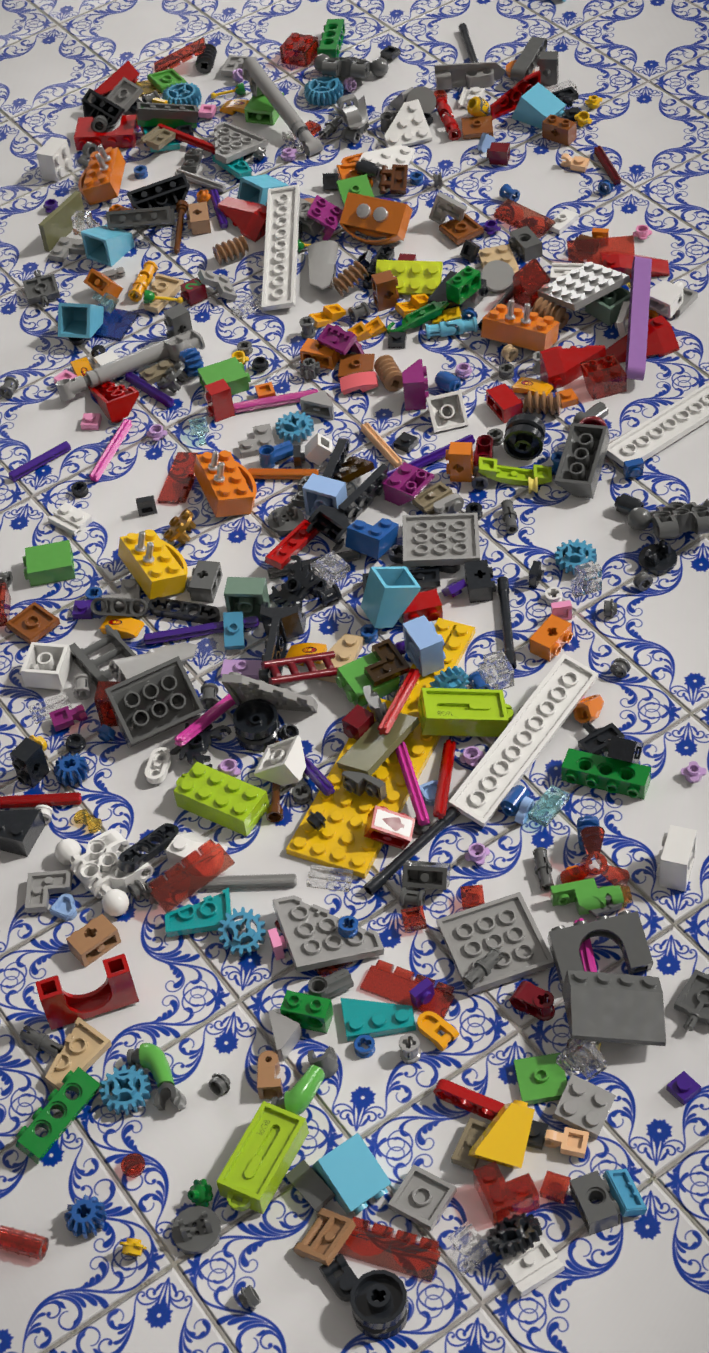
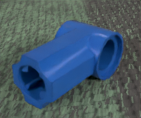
(271, 454)

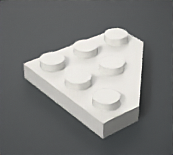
(408, 126)
(387, 156)

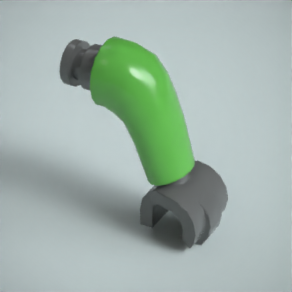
(154, 1059)
(305, 1089)

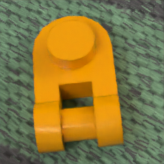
(430, 1024)

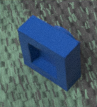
(633, 468)

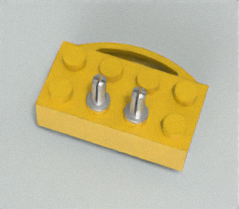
(153, 563)

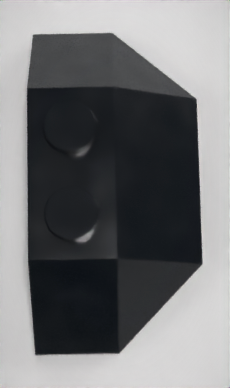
(96, 104)
(161, 193)

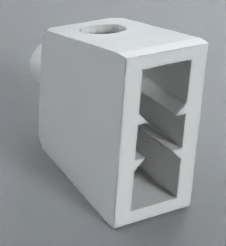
(666, 297)

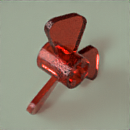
(592, 840)

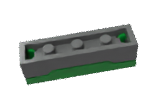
(167, 114)

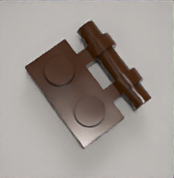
(398, 179)

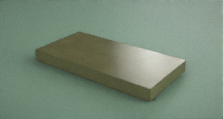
(59, 222)
(374, 748)

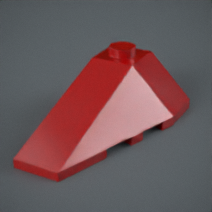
(126, 70)
(509, 101)
(246, 215)
(623, 263)
(660, 340)
(562, 365)
(115, 400)

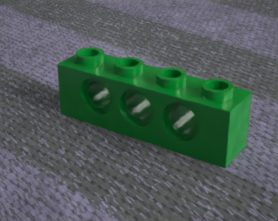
(332, 38)
(606, 773)
(37, 1147)

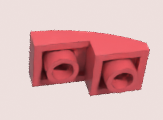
(364, 381)

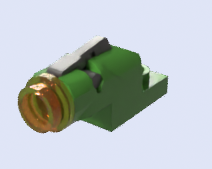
(590, 898)

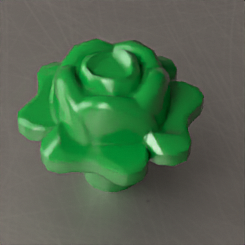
(200, 1193)

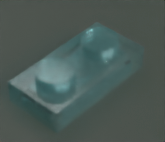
(548, 806)

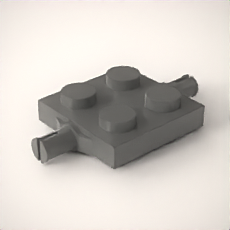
(41, 288)
(695, 1000)

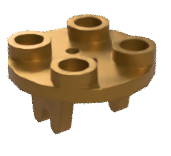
(178, 526)

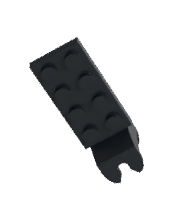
(334, 521)
(280, 626)

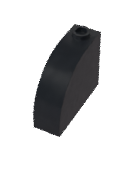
(440, 294)

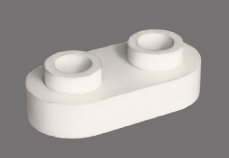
(156, 769)

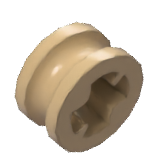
(509, 352)

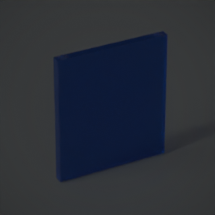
(116, 324)

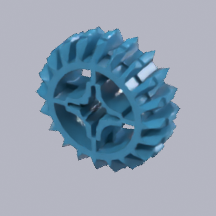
(323, 91)
(183, 94)

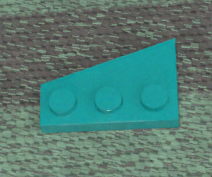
(238, 167)

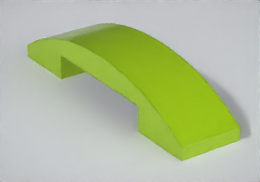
(513, 475)

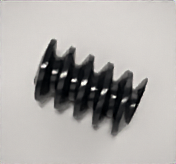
(206, 60)

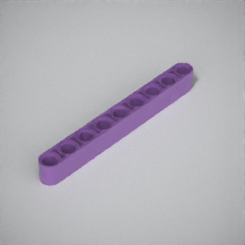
(638, 318)

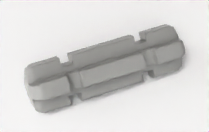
(112, 274)

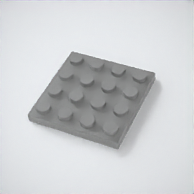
(583, 285)
(440, 539)
(501, 925)

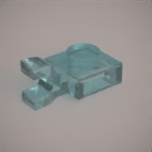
(107, 301)
(199, 427)

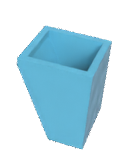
(537, 106)
(256, 188)
(106, 244)
(79, 320)
(388, 594)
(352, 1174)

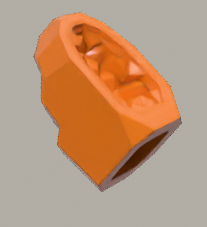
(588, 709)

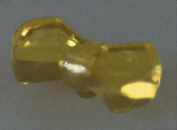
(83, 817)

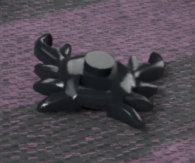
(296, 586)
(199, 744)

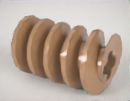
(231, 248)
(349, 277)
(547, 308)
(389, 373)
(542, 402)

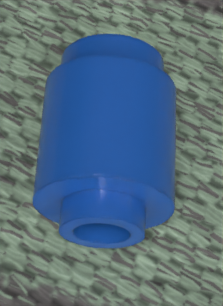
(447, 381)
(513, 799)

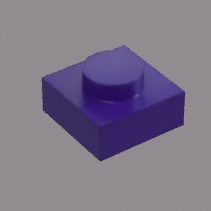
(454, 589)
(82, 609)
(422, 993)
(683, 1088)

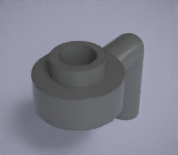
(88, 149)

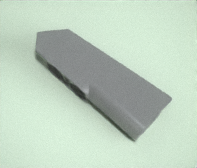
(467, 74)
(356, 114)
(322, 263)
(130, 666)

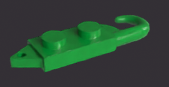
(419, 316)

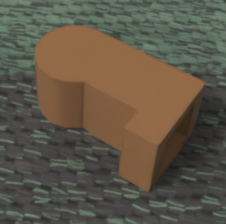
(268, 1070)

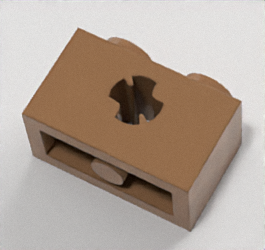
(198, 218)
(93, 940)

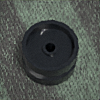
(524, 436)
(256, 724)
(379, 1304)

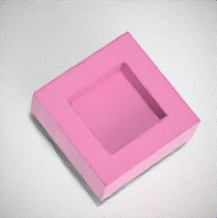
(207, 111)
(64, 375)
(91, 421)
(562, 609)
(277, 943)

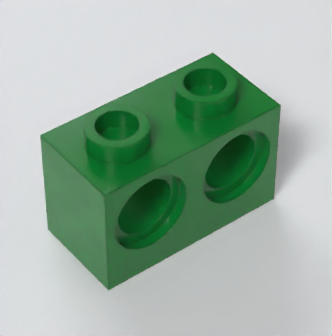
(463, 285)
(308, 1010)

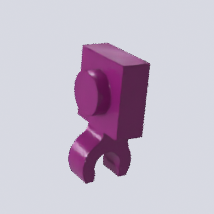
(65, 718)

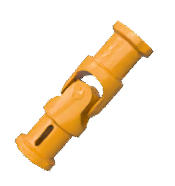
(142, 281)

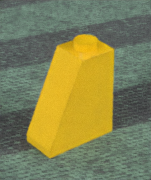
(506, 1136)

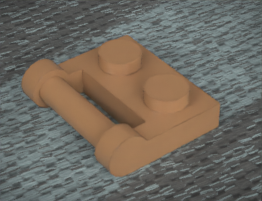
(329, 1239)

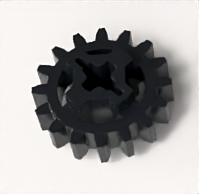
(514, 1235)

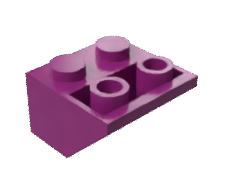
(414, 386)
(406, 484)

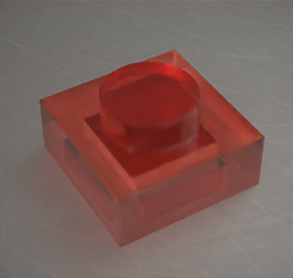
(313, 127)
(472, 896)
(413, 919)
(555, 1187)

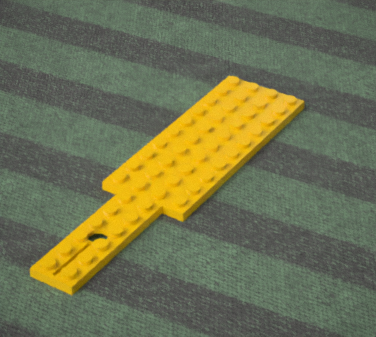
(346, 814)

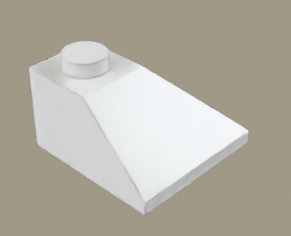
(447, 411)
(282, 762)
(183, 845)

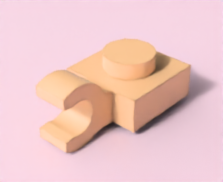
(577, 163)
(572, 1141)

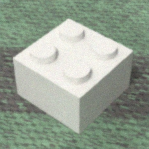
(54, 159)
(46, 665)
(676, 857)

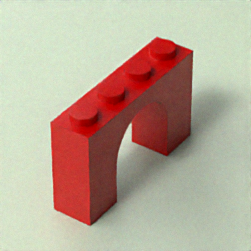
(122, 137)
(65, 1008)

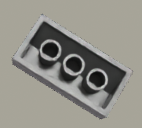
(582, 459)

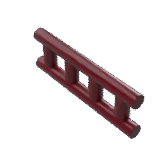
(295, 675)

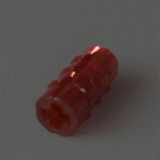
(23, 1242)

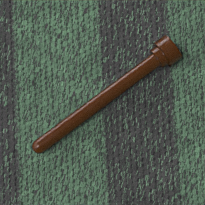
(181, 208)
(275, 812)

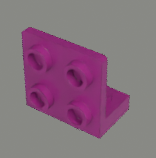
(325, 214)
(339, 340)

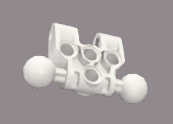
(100, 870)

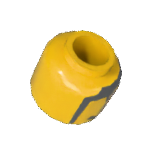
(477, 106)

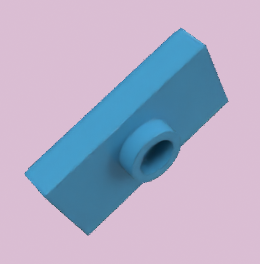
(233, 630)
(625, 1192)

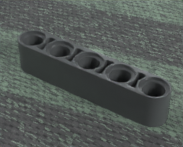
(528, 58)

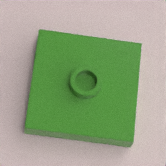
(165, 79)
(356, 185)
(540, 1078)

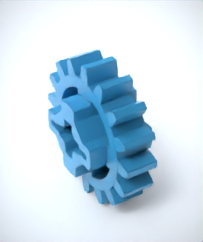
(294, 426)
(575, 555)
(451, 678)
(233, 928)
(125, 1091)

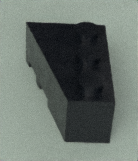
(20, 830)

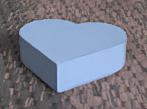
(485, 142)
(428, 792)
(525, 806)
(64, 908)

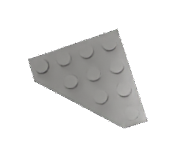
(235, 142)
(245, 688)
(315, 939)

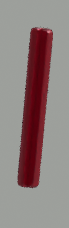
(607, 165)

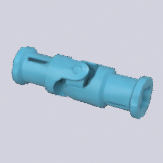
(448, 328)

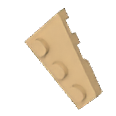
(164, 287)
(346, 651)
(81, 1050)

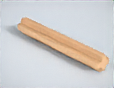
(381, 445)

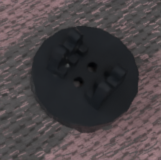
(658, 558)

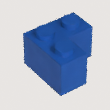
(370, 539)

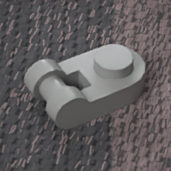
(449, 504)

